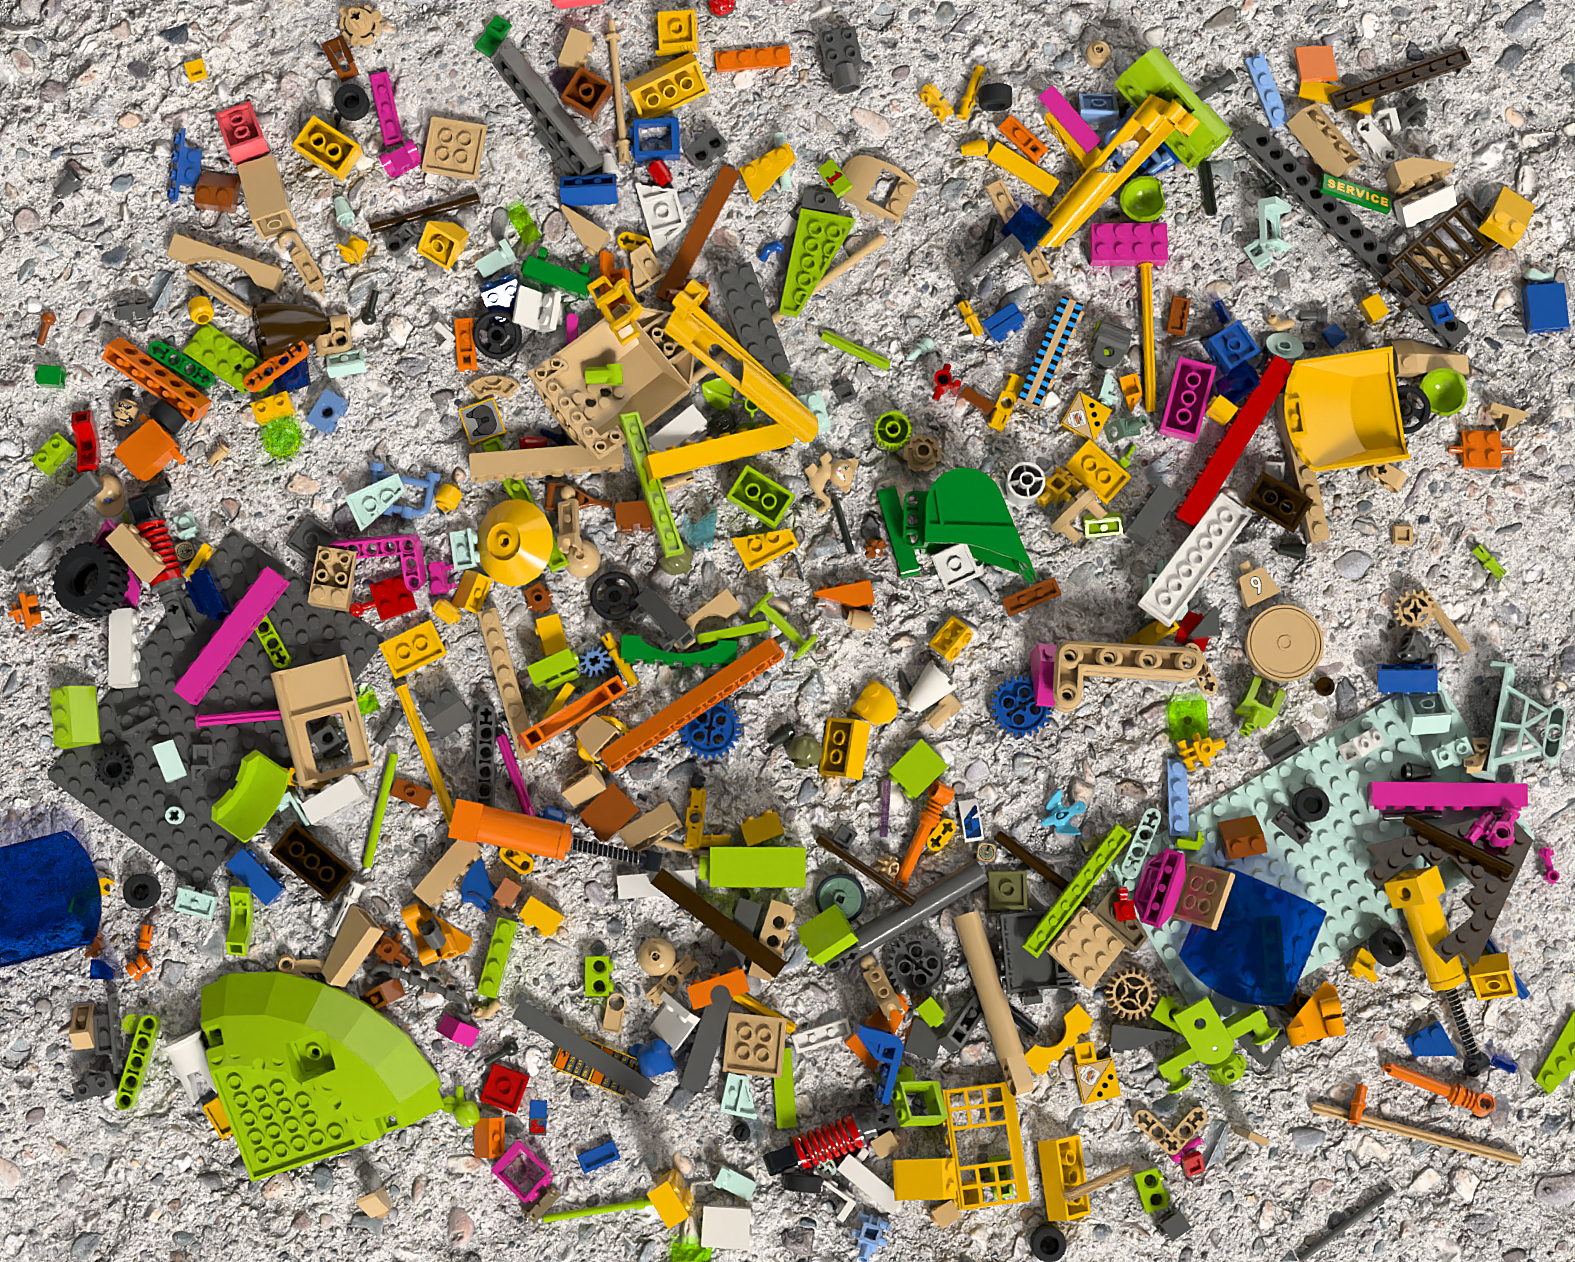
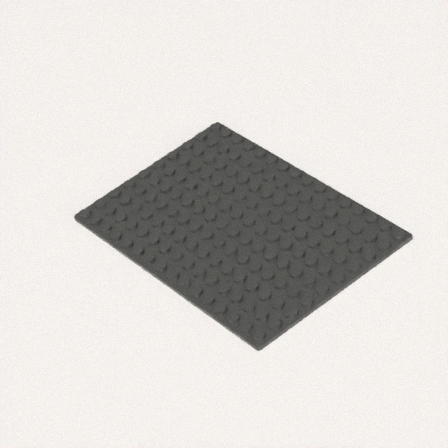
(139, 807)

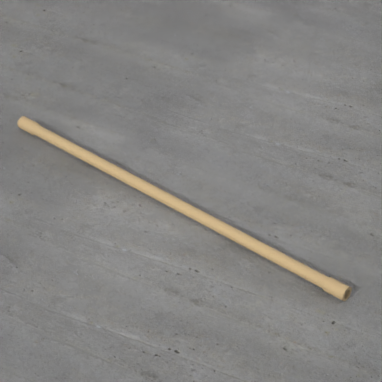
(870, 247)

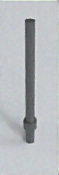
(1376, 1201)

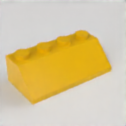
(667, 87)
(1061, 1170)

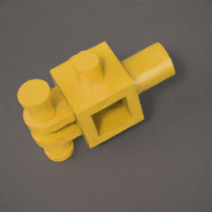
(1058, 488)
(1199, 751)

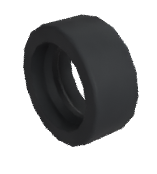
(1379, 951)
(802, 1182)

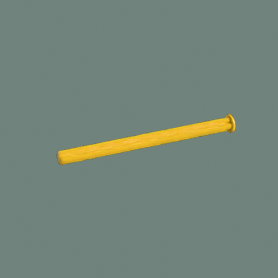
(1148, 337)
(426, 752)

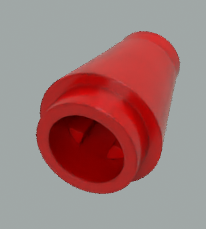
(532, 442)

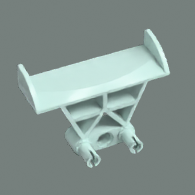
(1555, 717)

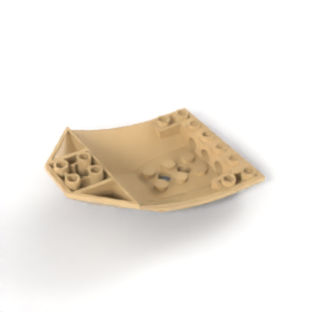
(654, 380)

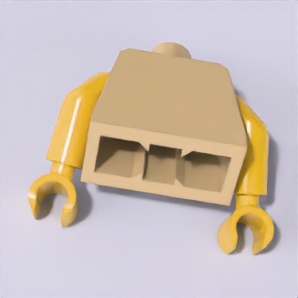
(596, 735)

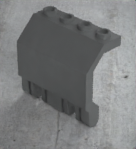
(1020, 968)

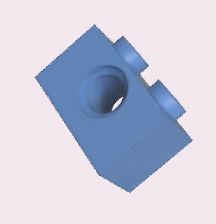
(327, 401)

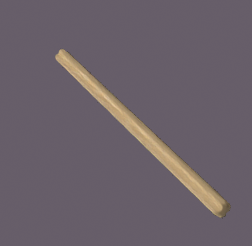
(1419, 1134)

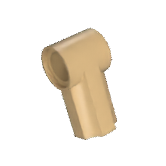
(946, 708)

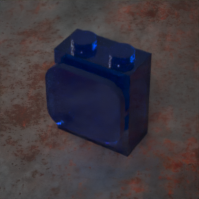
(208, 594)

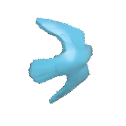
(1061, 815)

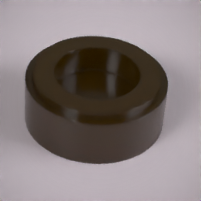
(1324, 686)

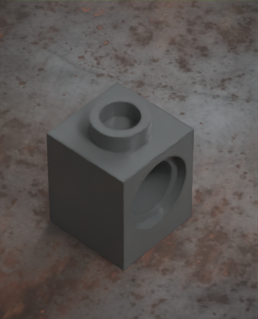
(319, 738)

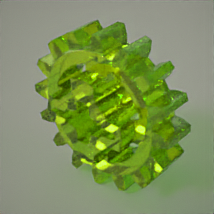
(275, 441)

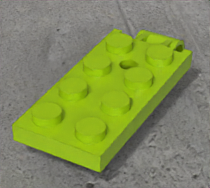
(221, 356)

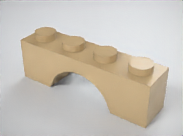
(722, 606)

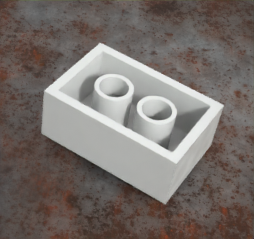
(682, 429)
(334, 799)

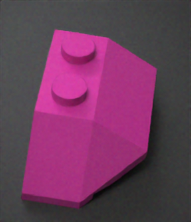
(1160, 887)

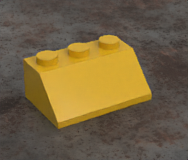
(844, 748)

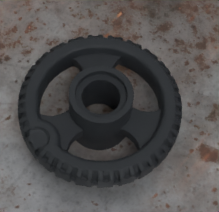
(494, 351)
(1421, 414)
(610, 580)

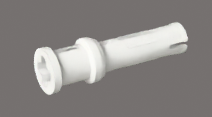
(350, 898)

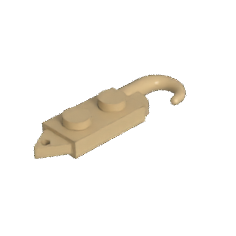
(304, 263)

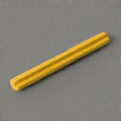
(760, 1009)

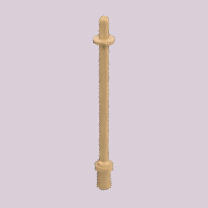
(623, 143)

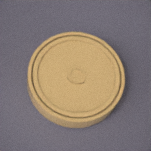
(1284, 643)

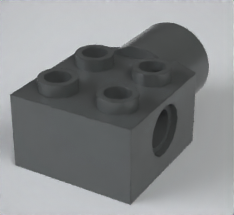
(841, 58)

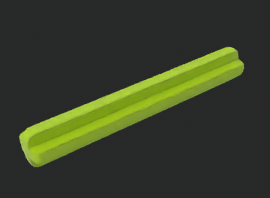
(855, 350)

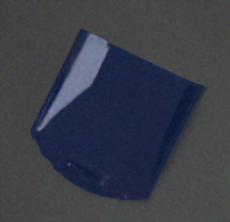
(47, 898)
(1257, 944)

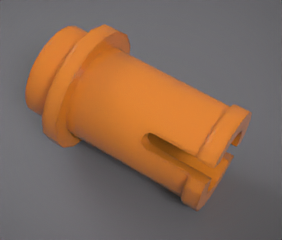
(145, 937)

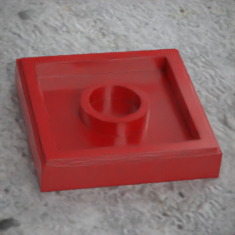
(504, 1088)

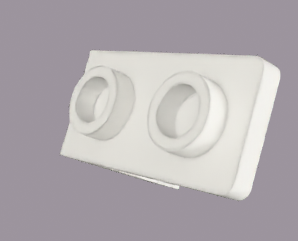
(1361, 745)
(844, 1208)

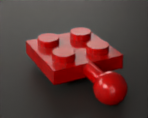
(390, 599)

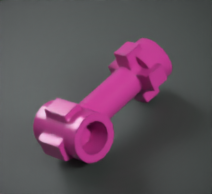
(1550, 875)

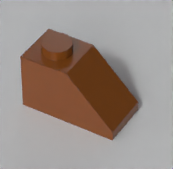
(384, 994)

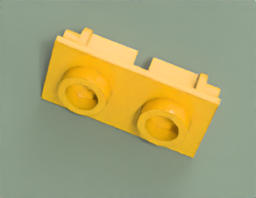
(930, 96)

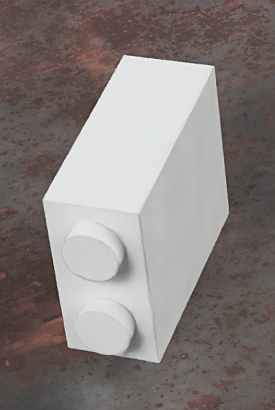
(727, 1227)

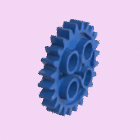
(1011, 692)
(727, 731)

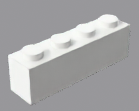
(123, 648)
(639, 885)

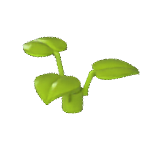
(719, 394)

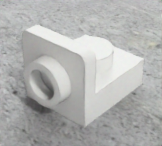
(1391, 120)

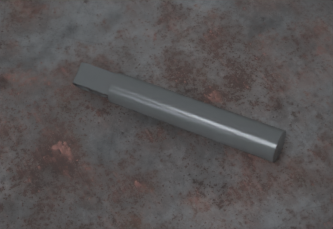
(903, 917)

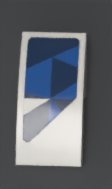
(971, 820)

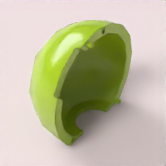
(1143, 199)
(1445, 391)

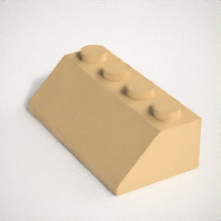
(1323, 141)

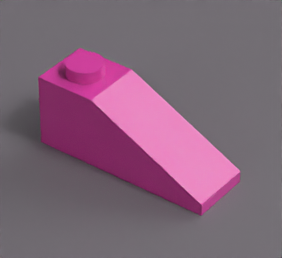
(1042, 669)

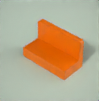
(489, 1137)

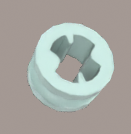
(168, 815)

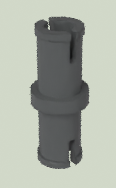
(388, 727)

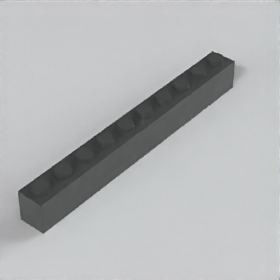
(714, 1016)

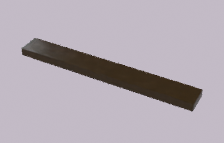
(1399, 79)
(718, 923)

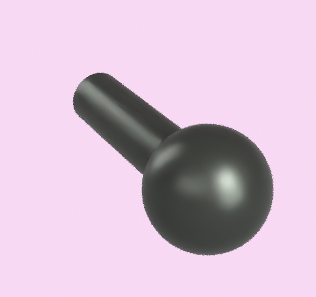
(369, 317)
(510, 1049)

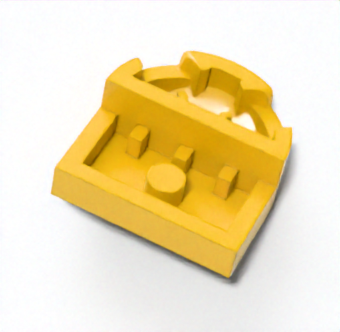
(876, 704)

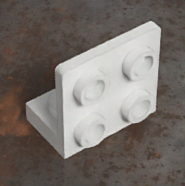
(536, 309)
(674, 1021)

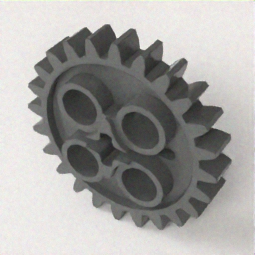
(928, 950)

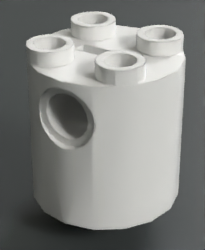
(1026, 493)

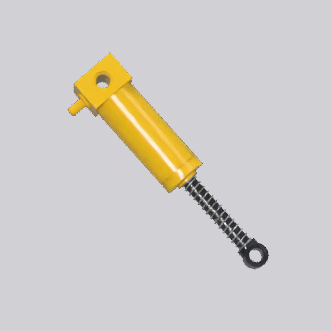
(1417, 895)

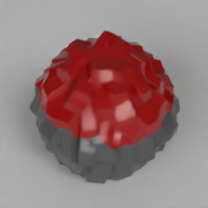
(721, 8)

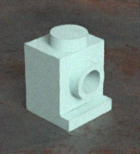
(1262, 260)

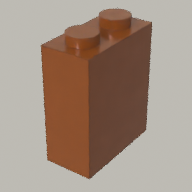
(608, 813)

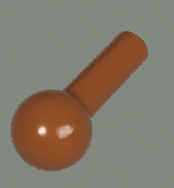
(48, 319)

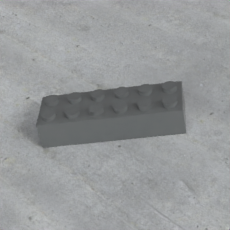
(751, 317)

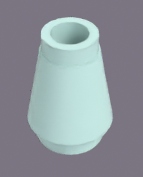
(343, 212)

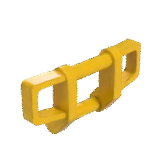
(616, 292)

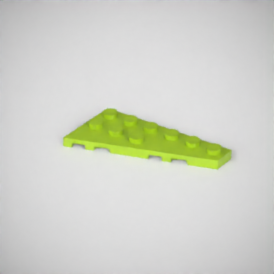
(814, 248)

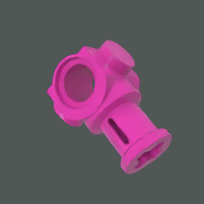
(1504, 827)

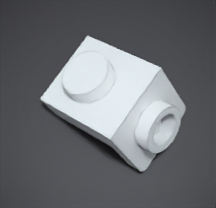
(445, 332)

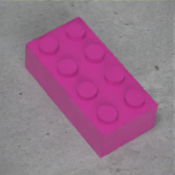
(1128, 244)
(1186, 400)

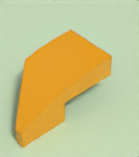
(1130, 389)

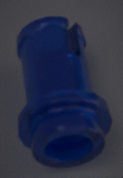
(1222, 312)
(1509, 1066)

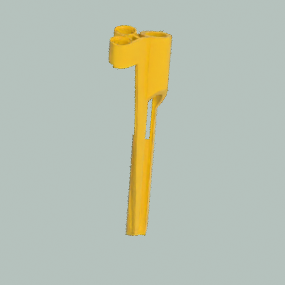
(1148, 127)
(697, 332)

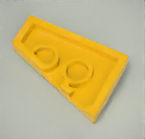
(765, 170)
(763, 548)

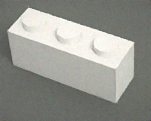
(1425, 203)

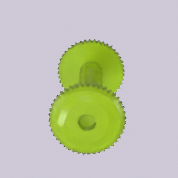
(783, 625)

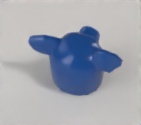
(653, 1057)

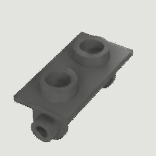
(140, 307)
(1292, 826)

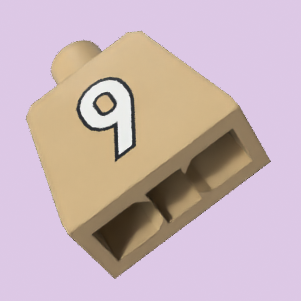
(1254, 585)

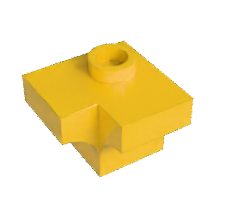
(1362, 965)

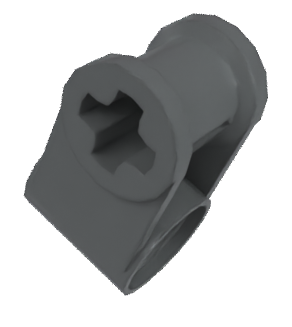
(405, 237)
(432, 933)

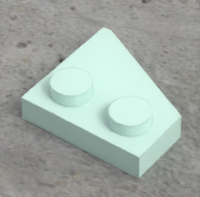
(737, 1097)

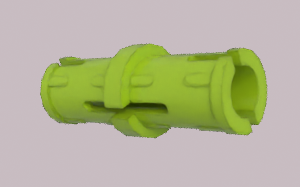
(1489, 561)

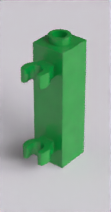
(557, 277)

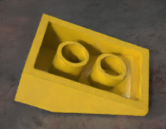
(1507, 218)

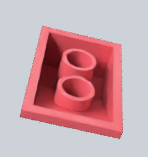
(242, 133)

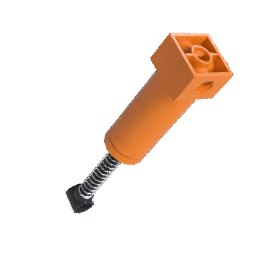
(534, 835)

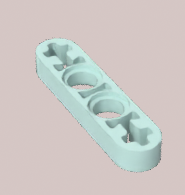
(1140, 843)

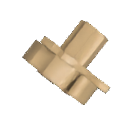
(359, 24)

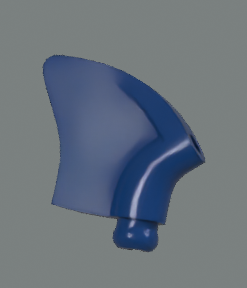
(478, 887)

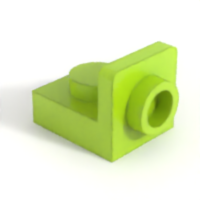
(1187, 843)

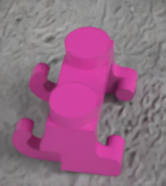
(440, 578)

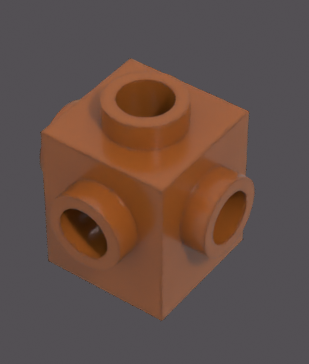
(536, 592)

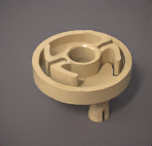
(1072, 509)

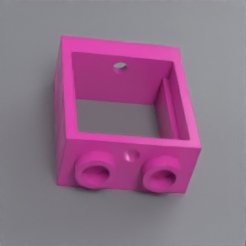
(506, 1160)

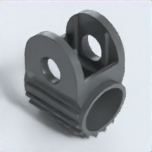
(1112, 338)

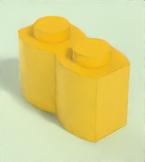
(1220, 409)

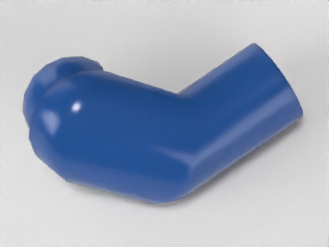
(770, 247)

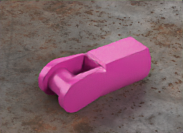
(572, 328)

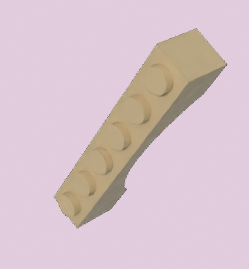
(189, 251)

